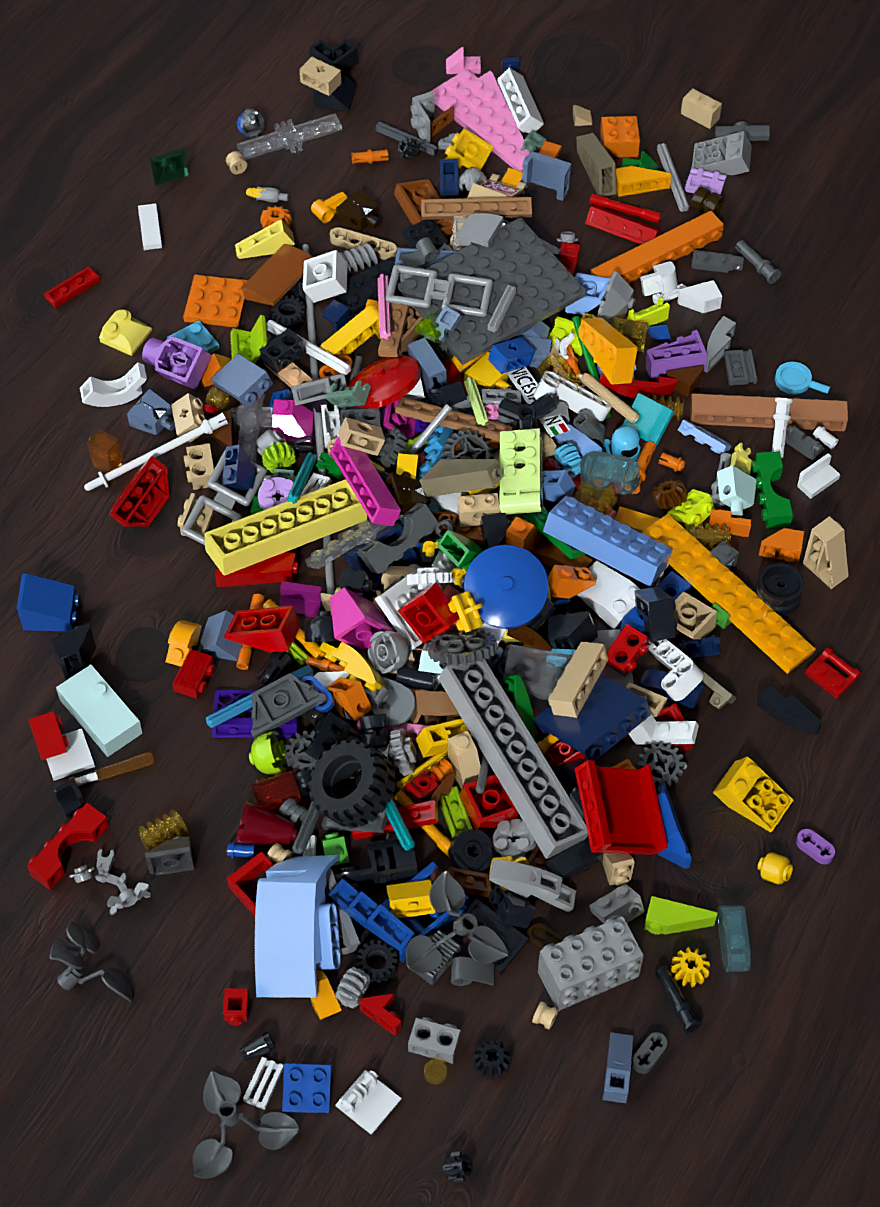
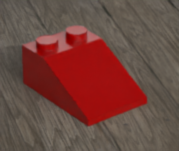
(264, 628)

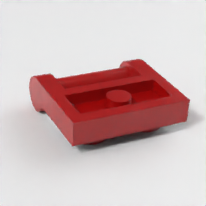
(828, 677)

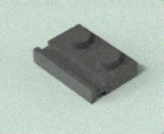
(740, 367)

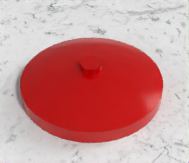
(389, 380)

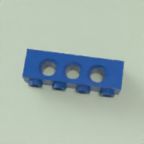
(672, 585)

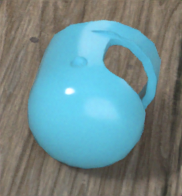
(625, 439)

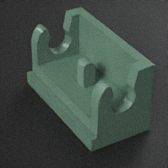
(348, 395)

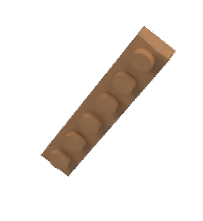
(448, 208)
(454, 420)

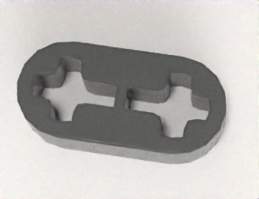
(645, 1049)

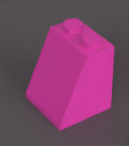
(356, 619)

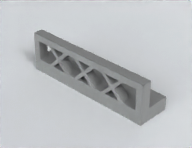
(345, 927)

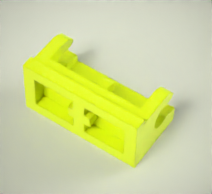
(651, 315)

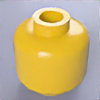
(775, 868)

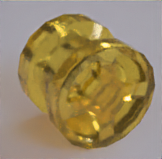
(217, 398)

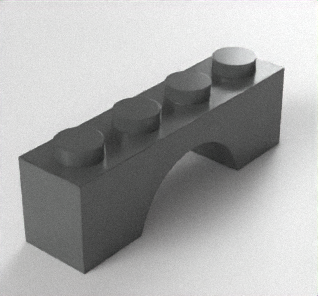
(417, 523)

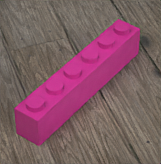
(366, 484)

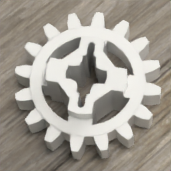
(427, 576)

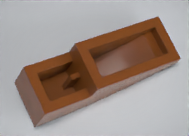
(551, 556)

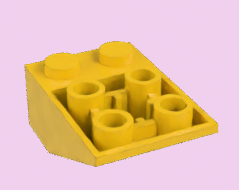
(753, 794)

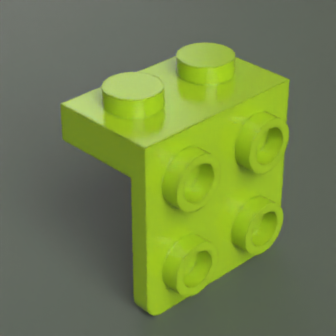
(248, 343)

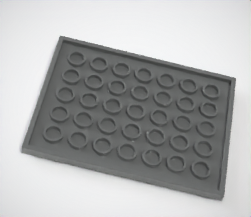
(512, 259)

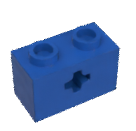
(511, 355)

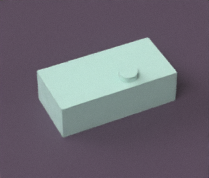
(99, 710)

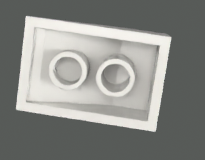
(610, 596)

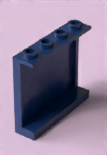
(602, 722)

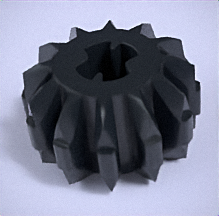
(492, 1050)

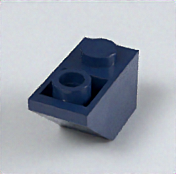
(238, 469)

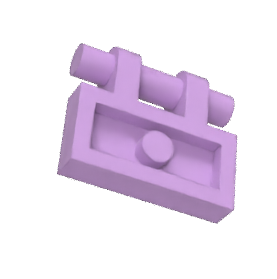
(711, 180)

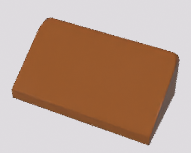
(441, 121)

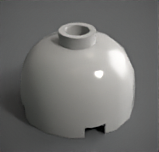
(388, 651)

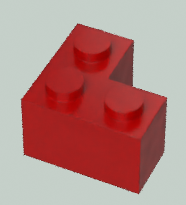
(48, 735)

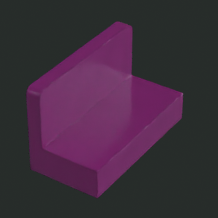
(304, 598)

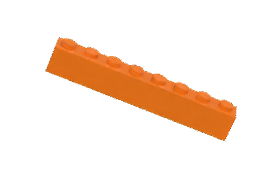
(663, 248)

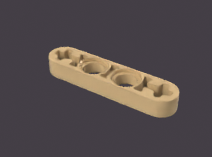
(339, 235)

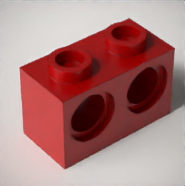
(621, 648)

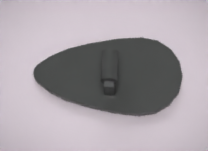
(394, 700)

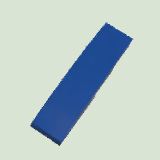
(370, 915)

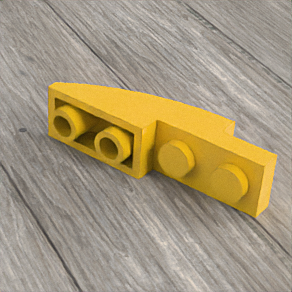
(354, 664)

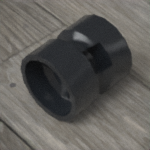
(378, 722)

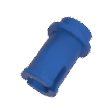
(240, 850)

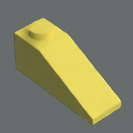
(265, 241)

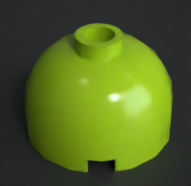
(268, 753)

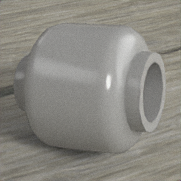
(267, 438)

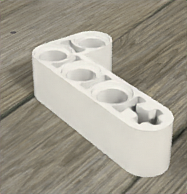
(574, 396)
(683, 674)

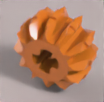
(274, 214)

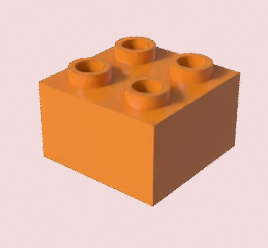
(620, 136)

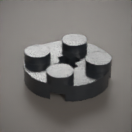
(459, 852)

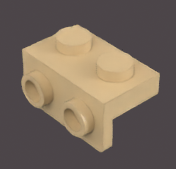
(203, 520)

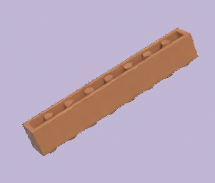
(759, 412)

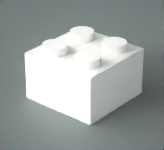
(325, 276)

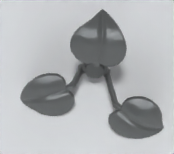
(449, 896)
(67, 952)
(220, 1098)

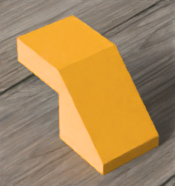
(326, 1001)

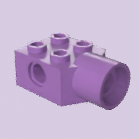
(177, 360)

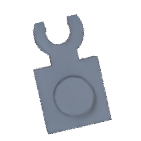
(447, 321)

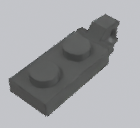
(716, 261)

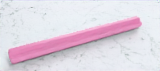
(384, 307)

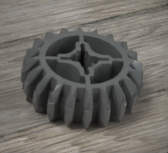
(465, 441)

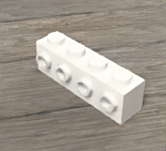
(520, 101)

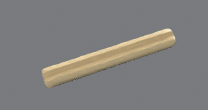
(610, 398)

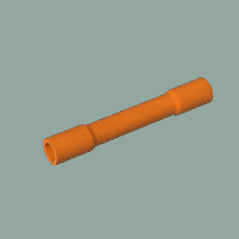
(246, 651)

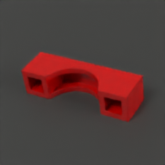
(85, 825)

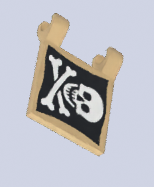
(506, 189)

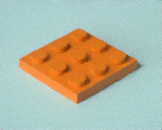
(215, 301)

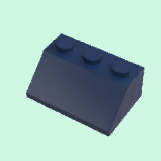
(386, 536)

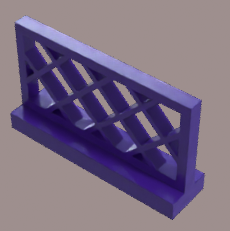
(242, 727)

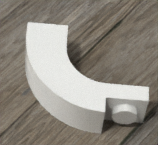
(115, 392)

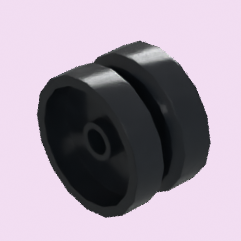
(781, 588)

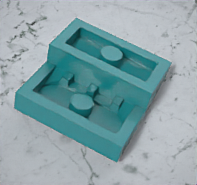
(652, 420)

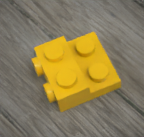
(469, 150)

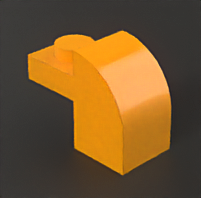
(181, 640)

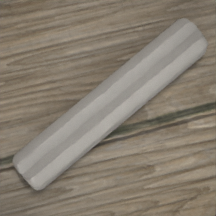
(501, 308)

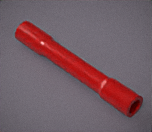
(605, 202)

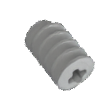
(359, 257)

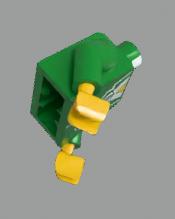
(458, 549)

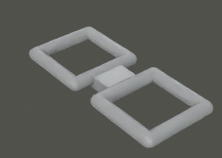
(439, 290)
(223, 500)

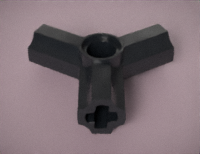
(517, 411)

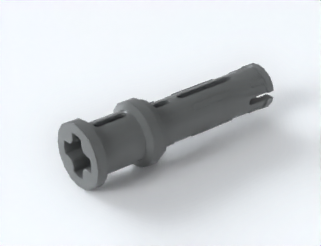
(762, 265)

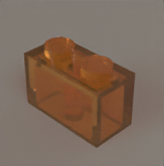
(105, 451)

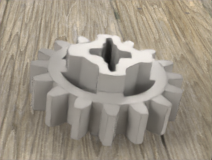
(402, 752)

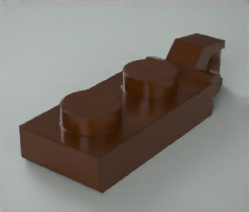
(471, 882)

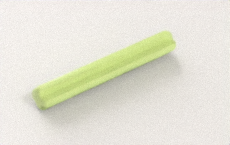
(476, 401)

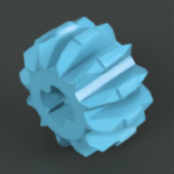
(568, 458)

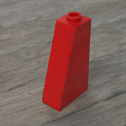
(272, 570)

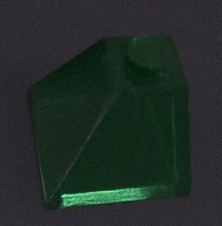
(169, 166)

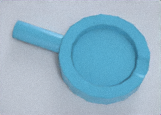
(796, 378)

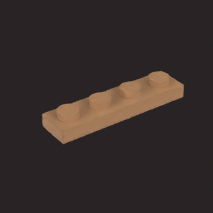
(398, 318)

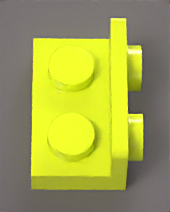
(562, 330)
(694, 510)

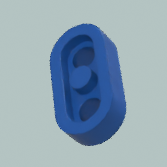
(310, 680)

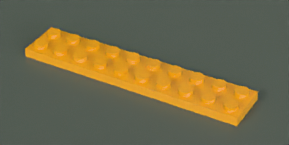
(725, 589)

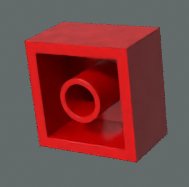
(428, 613)
(488, 807)

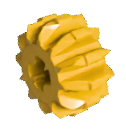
(693, 975)

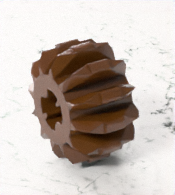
(670, 494)

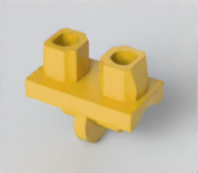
(467, 611)

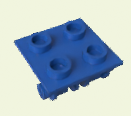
(306, 1088)

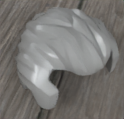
(471, 176)

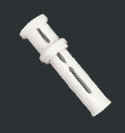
(781, 418)

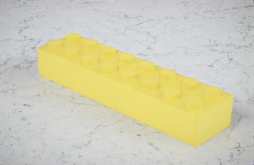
(284, 527)

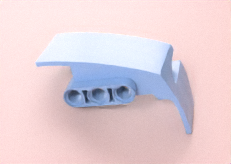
(294, 927)

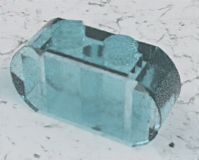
(607, 469)
(734, 938)

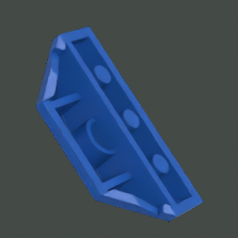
(677, 848)

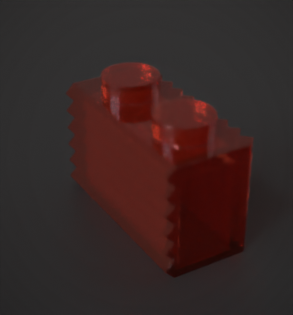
(274, 791)

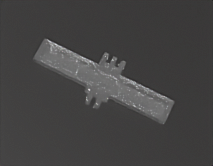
(289, 136)
(250, 422)
(356, 535)

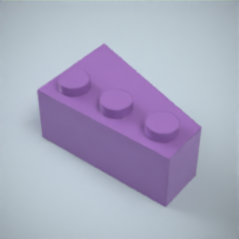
(676, 355)

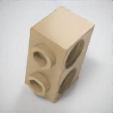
(200, 464)

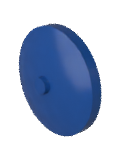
(508, 585)

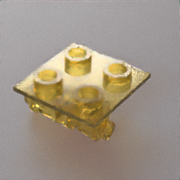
(600, 500)

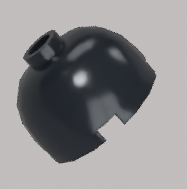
(320, 628)

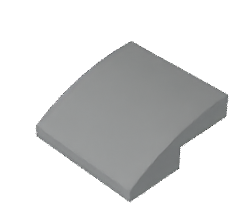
(479, 229)

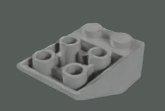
(724, 154)

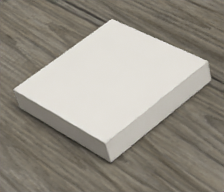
(75, 760)

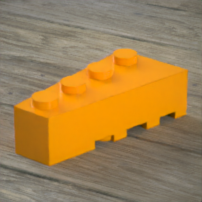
(609, 349)

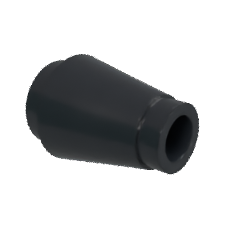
(258, 1046)

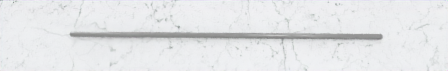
(318, 422)

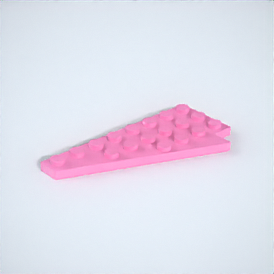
(484, 112)

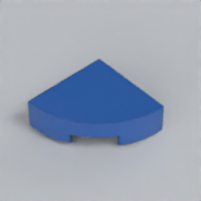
(660, 332)

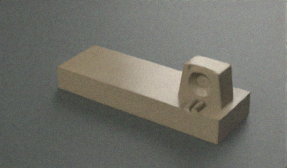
(721, 695)

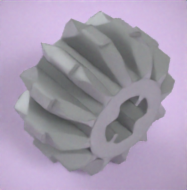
(352, 987)

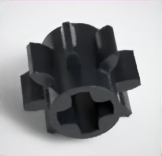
(409, 148)
(457, 1167)

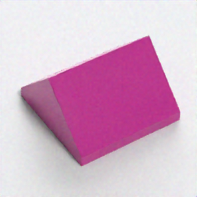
(398, 421)

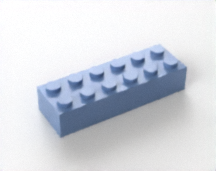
(608, 540)

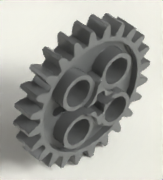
(462, 647)

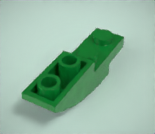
(518, 696)

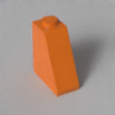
(522, 535)

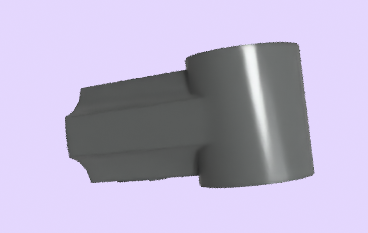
(590, 428)

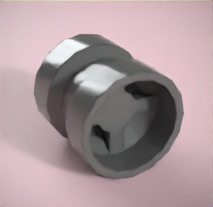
(293, 811)

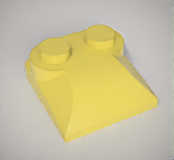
(124, 332)

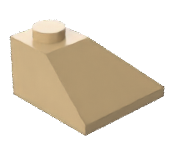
(694, 617)

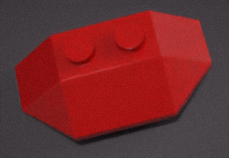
(142, 495)

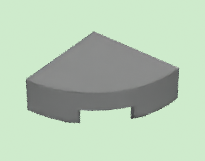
(444, 143)

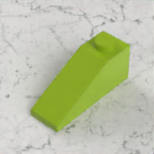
(674, 917)

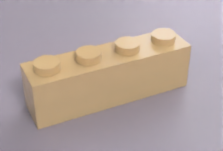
(578, 679)

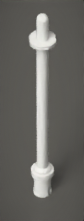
(206, 427)

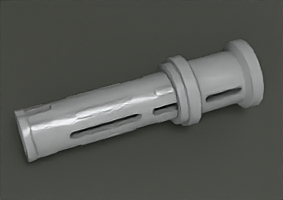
(725, 461)

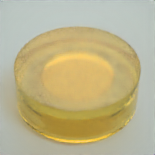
(435, 1071)

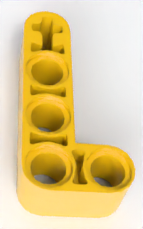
(354, 333)

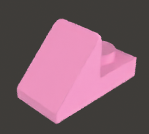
(458, 63)

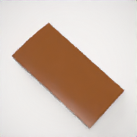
(410, 196)
(276, 276)

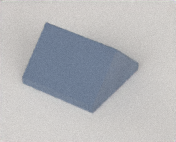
(213, 638)

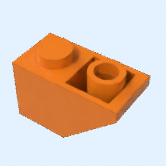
(783, 545)
(569, 581)

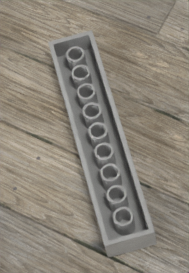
(514, 757)

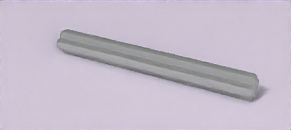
(675, 182)

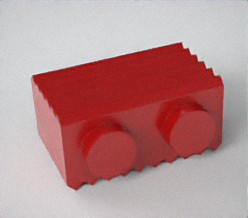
(193, 674)

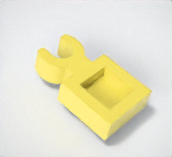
(740, 459)

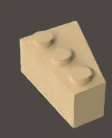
(827, 552)

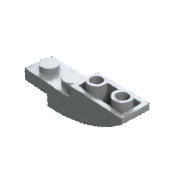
(533, 881)

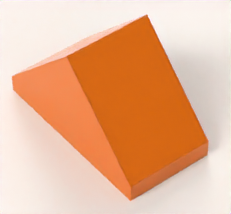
(215, 364)

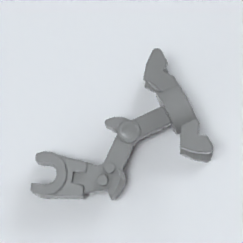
(128, 896)

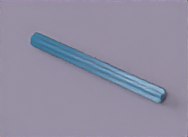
(246, 703)

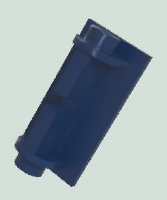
(700, 647)

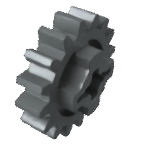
(392, 446)
(300, 759)
(669, 761)

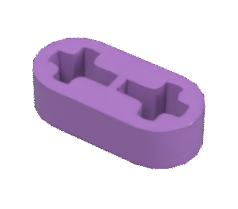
(815, 846)

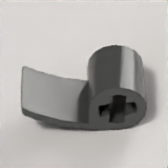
(425, 254)
(466, 970)

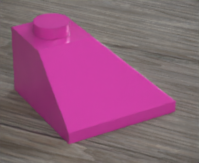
(293, 420)

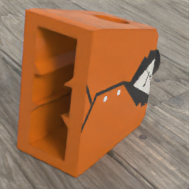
(349, 698)

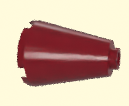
(263, 827)

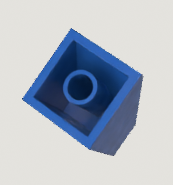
(47, 604)

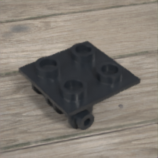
(424, 229)

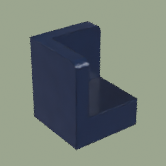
(337, 314)

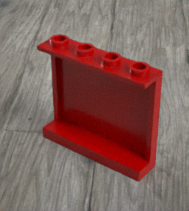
(621, 809)

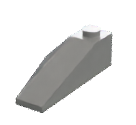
(617, 299)

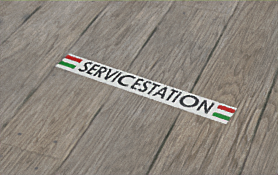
(527, 385)

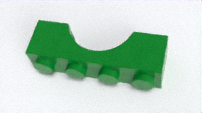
(776, 509)

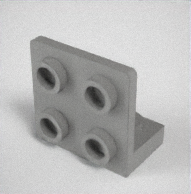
(423, 114)

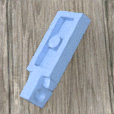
(703, 436)

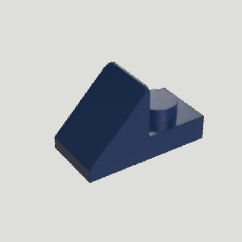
(449, 177)

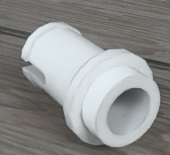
(825, 437)

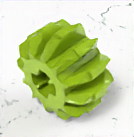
(278, 456)

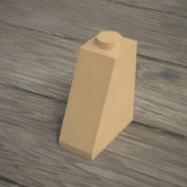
(463, 758)

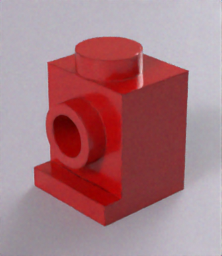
(420, 793)
(234, 999)

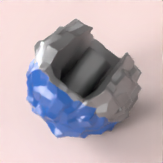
(250, 123)

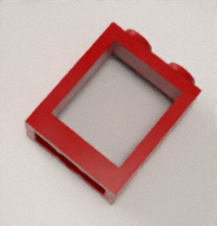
(245, 875)

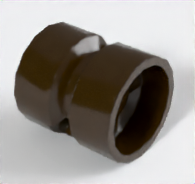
(706, 201)

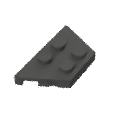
(281, 703)

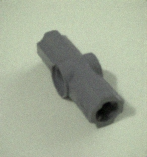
(754, 133)

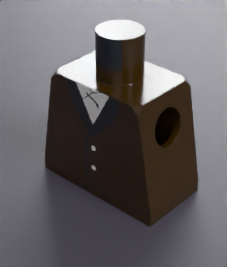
(358, 211)
(406, 491)

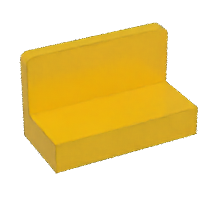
(410, 899)

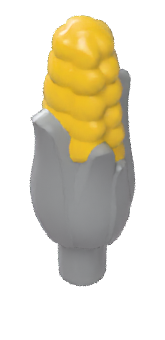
(267, 194)

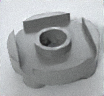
(506, 831)

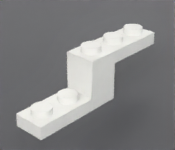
(668, 732)

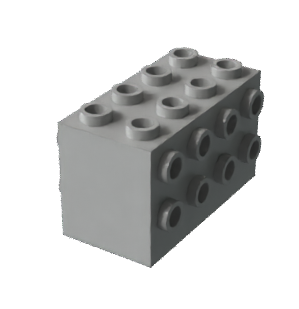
(589, 963)

